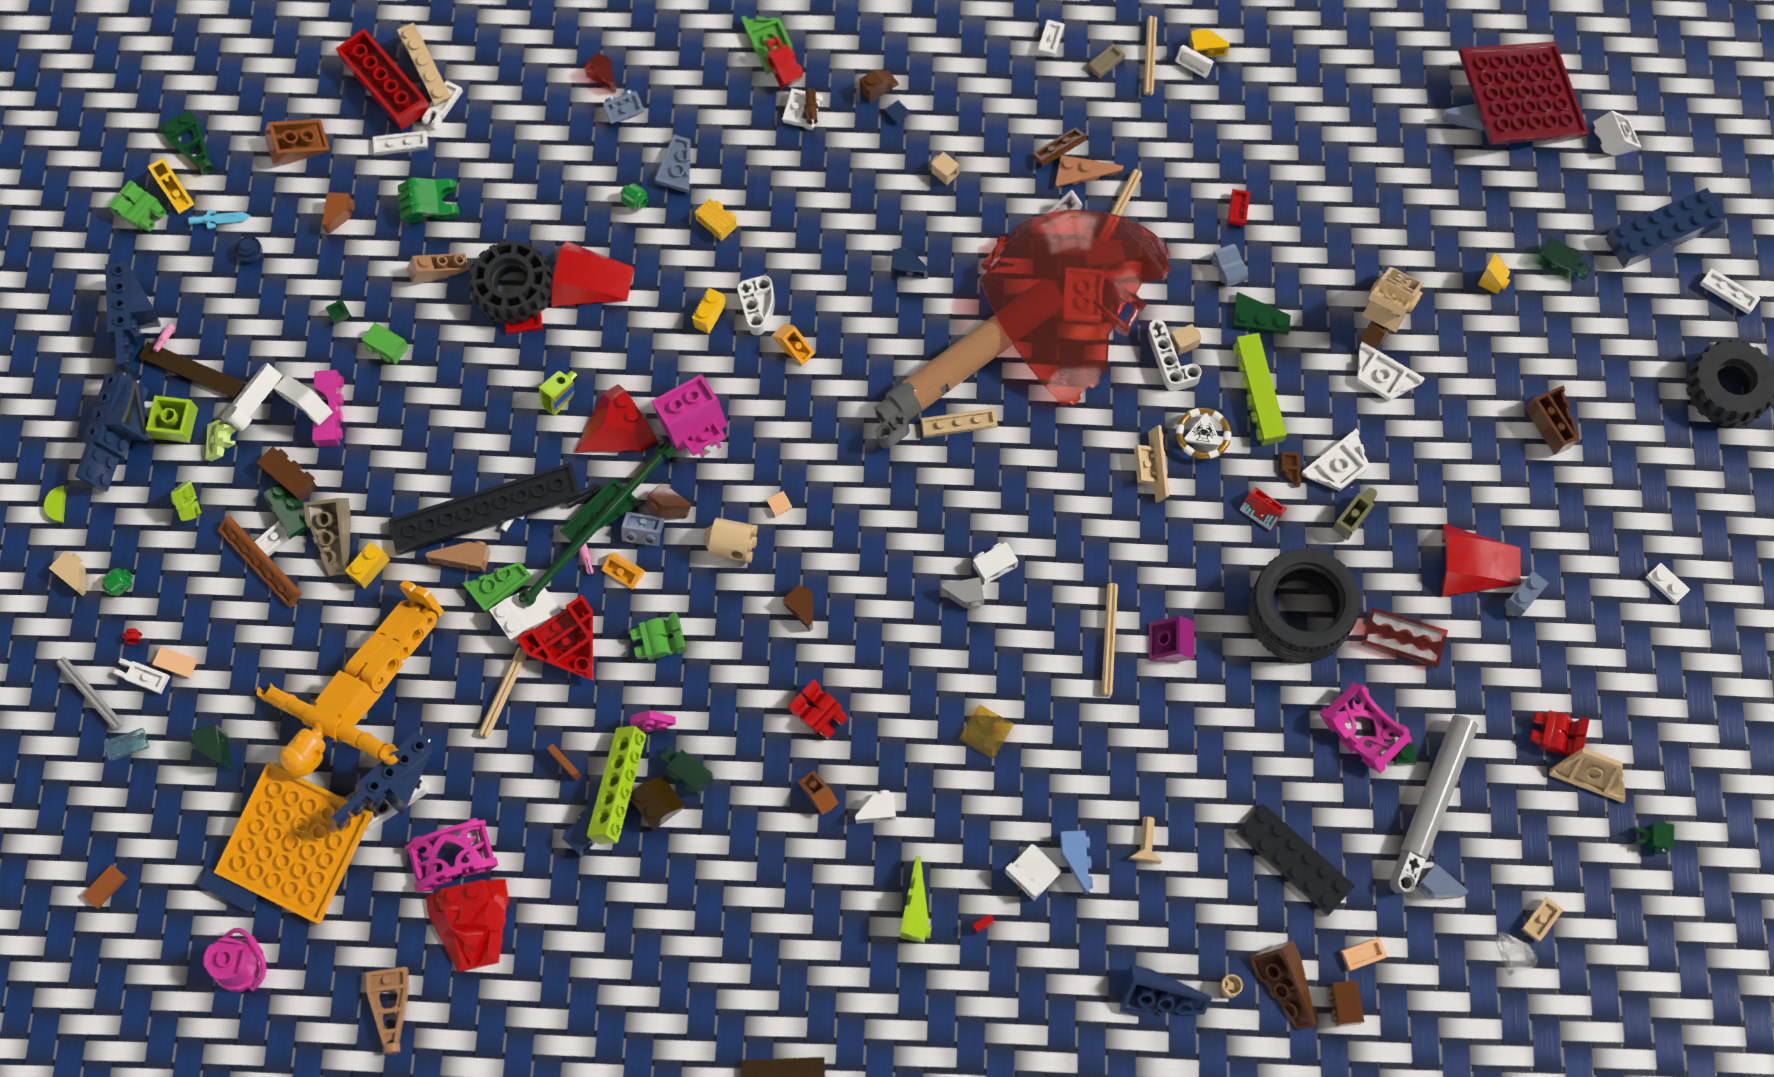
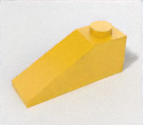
(171, 185)

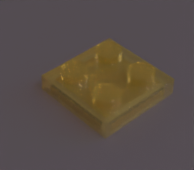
(986, 731)

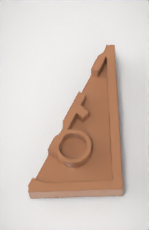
(1077, 170)

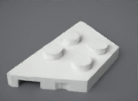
(1384, 374)
(1339, 464)

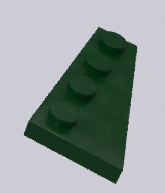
(595, 506)

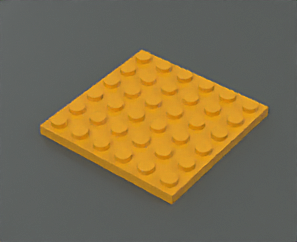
(286, 844)

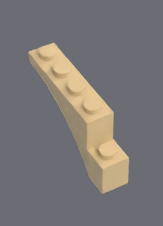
(424, 63)

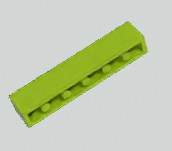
(1260, 389)

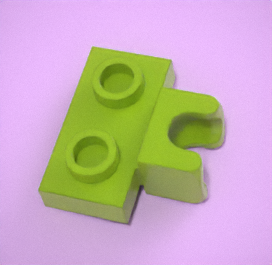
(183, 499)

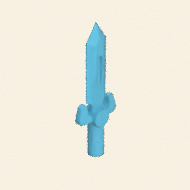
(218, 218)

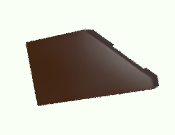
(1291, 467)

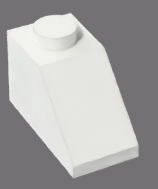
(878, 808)

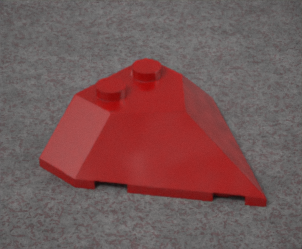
(616, 426)
(564, 639)

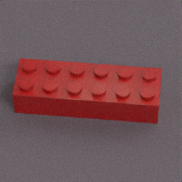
(382, 79)

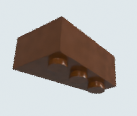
(1553, 419)

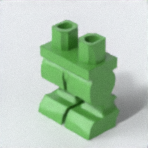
(142, 211)
(656, 640)

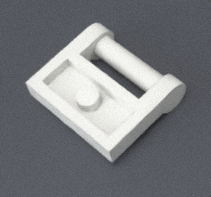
(795, 109)

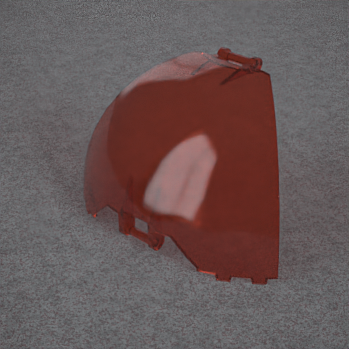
(1064, 288)

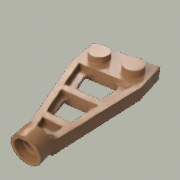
(384, 981)

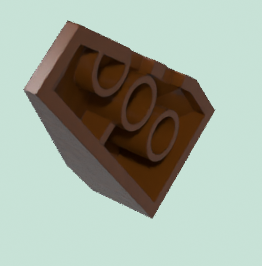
(1285, 977)

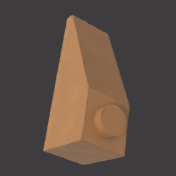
(465, 556)

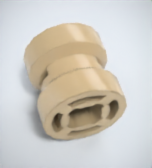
(1233, 988)

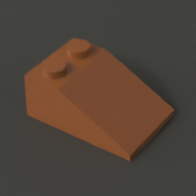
(295, 140)

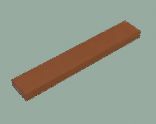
(259, 561)

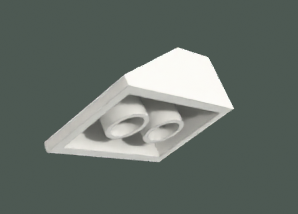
(518, 619)

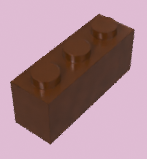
(287, 473)

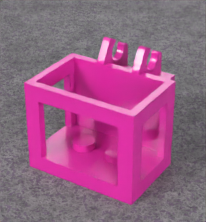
(691, 416)

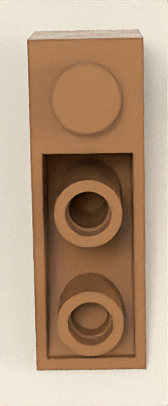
(434, 267)

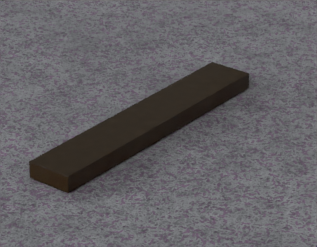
(192, 371)

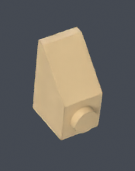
(71, 571)

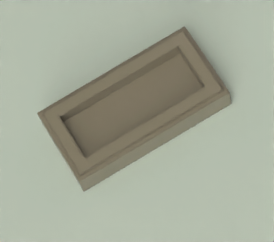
(1106, 61)

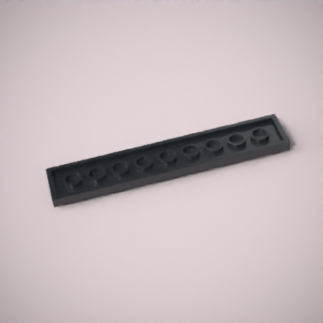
(484, 508)

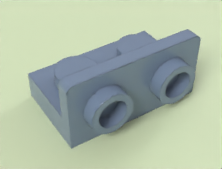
(623, 107)
(642, 529)

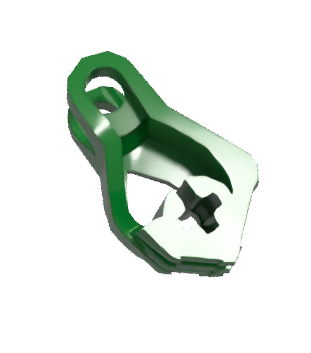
(425, 196)

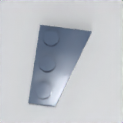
(676, 165)

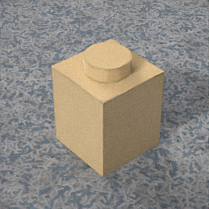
(944, 168)
(1185, 339)

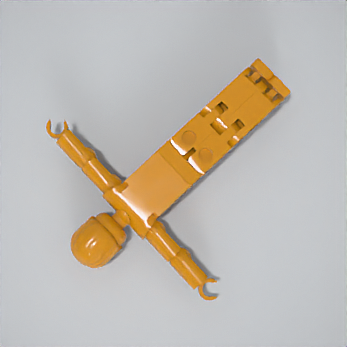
(356, 690)

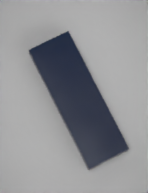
(228, 890)

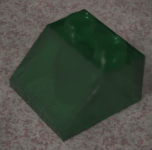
(213, 744)

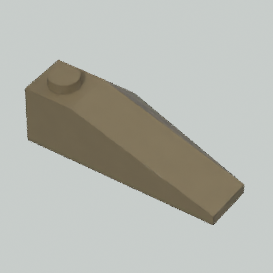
(331, 531)

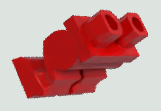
(822, 714)
(1555, 732)

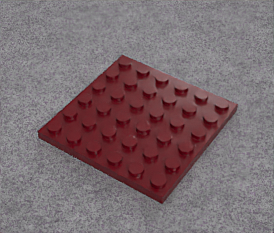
(1523, 92)

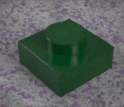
(338, 311)
(1406, 755)

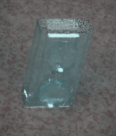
(126, 744)

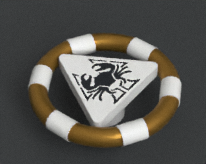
(1203, 433)

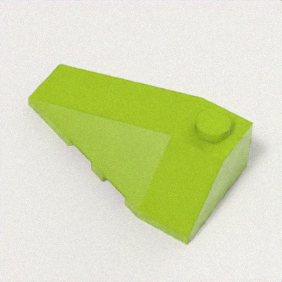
(915, 916)

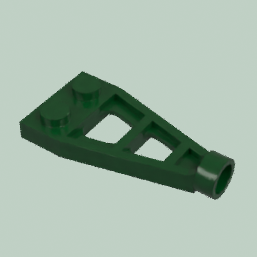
(181, 125)

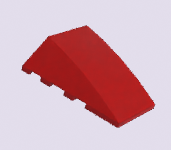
(589, 278)
(1477, 562)

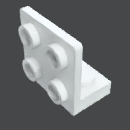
(1033, 871)

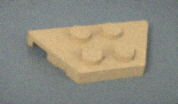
(1593, 773)

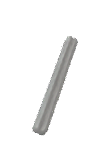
(92, 696)

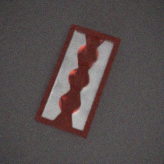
(1404, 637)

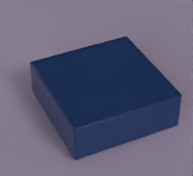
(897, 112)

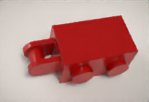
(783, 63)

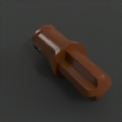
(811, 106)

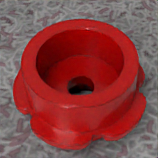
(132, 636)

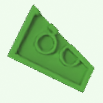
(497, 586)

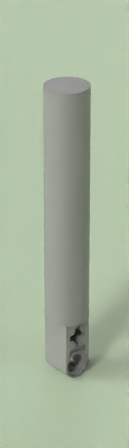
(1433, 802)

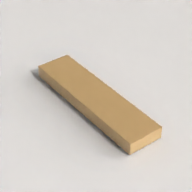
(958, 423)

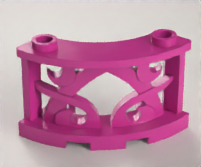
(1371, 755)
(476, 863)

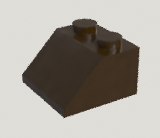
(656, 801)

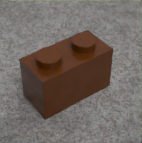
(1346, 1003)

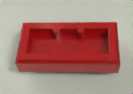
(1238, 207)

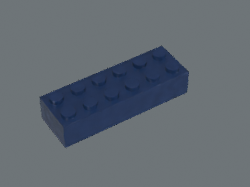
(1665, 228)

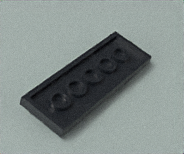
(1295, 859)

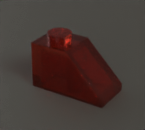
(601, 71)

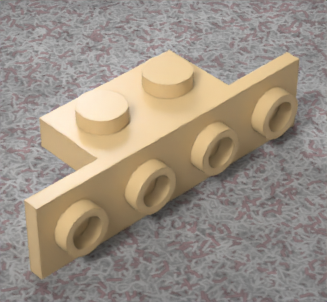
(1152, 465)

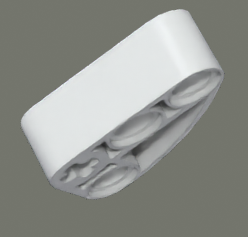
(761, 299)

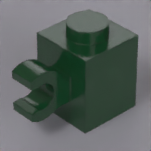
(1658, 837)

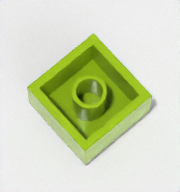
(171, 419)

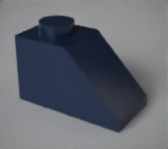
(907, 264)

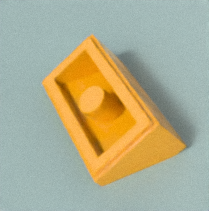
(622, 570)

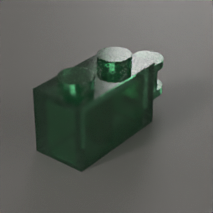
(1563, 260)
(687, 770)

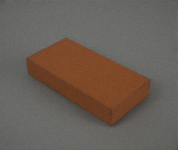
(562, 760)
(105, 886)

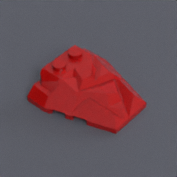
(470, 921)

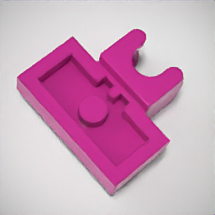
(649, 719)

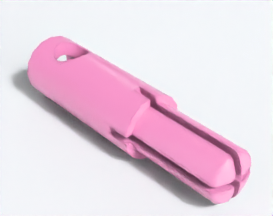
(164, 337)
(586, 556)

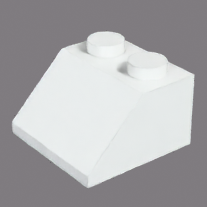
(1616, 134)

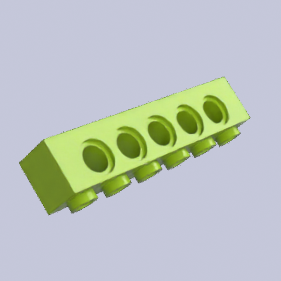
(616, 785)

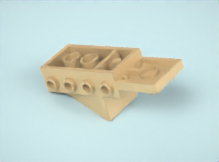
(1392, 298)

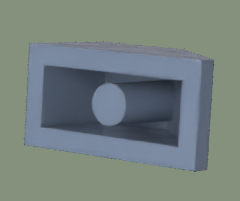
(1440, 885)

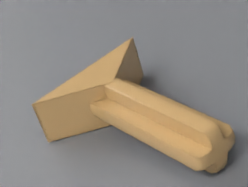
(1146, 843)

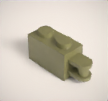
(1355, 513)

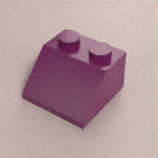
(1171, 640)

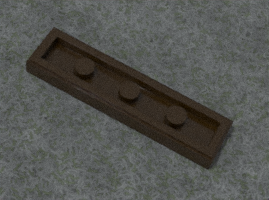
(784, 1067)

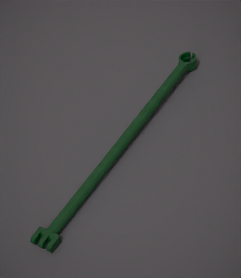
(663, 450)

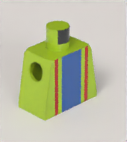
(557, 391)

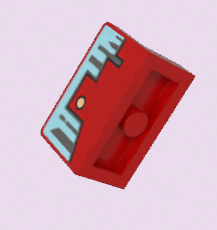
(1262, 509)

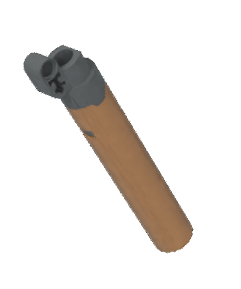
(937, 379)

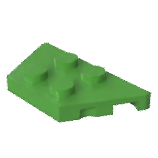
(763, 29)

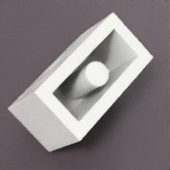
(995, 562)

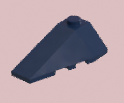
(1155, 993)

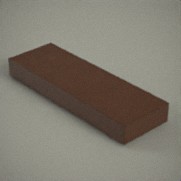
(1059, 146)

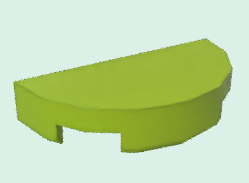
(55, 504)

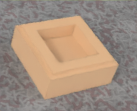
(779, 504)

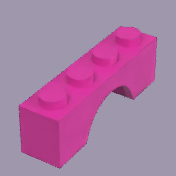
(329, 385)

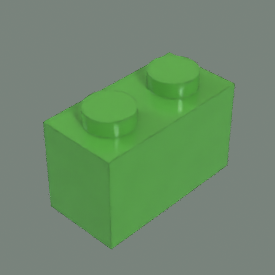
(384, 343)

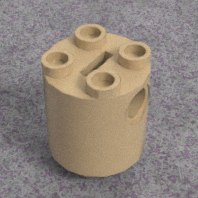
(731, 539)

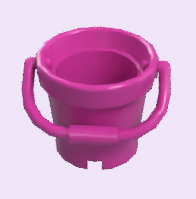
(236, 962)

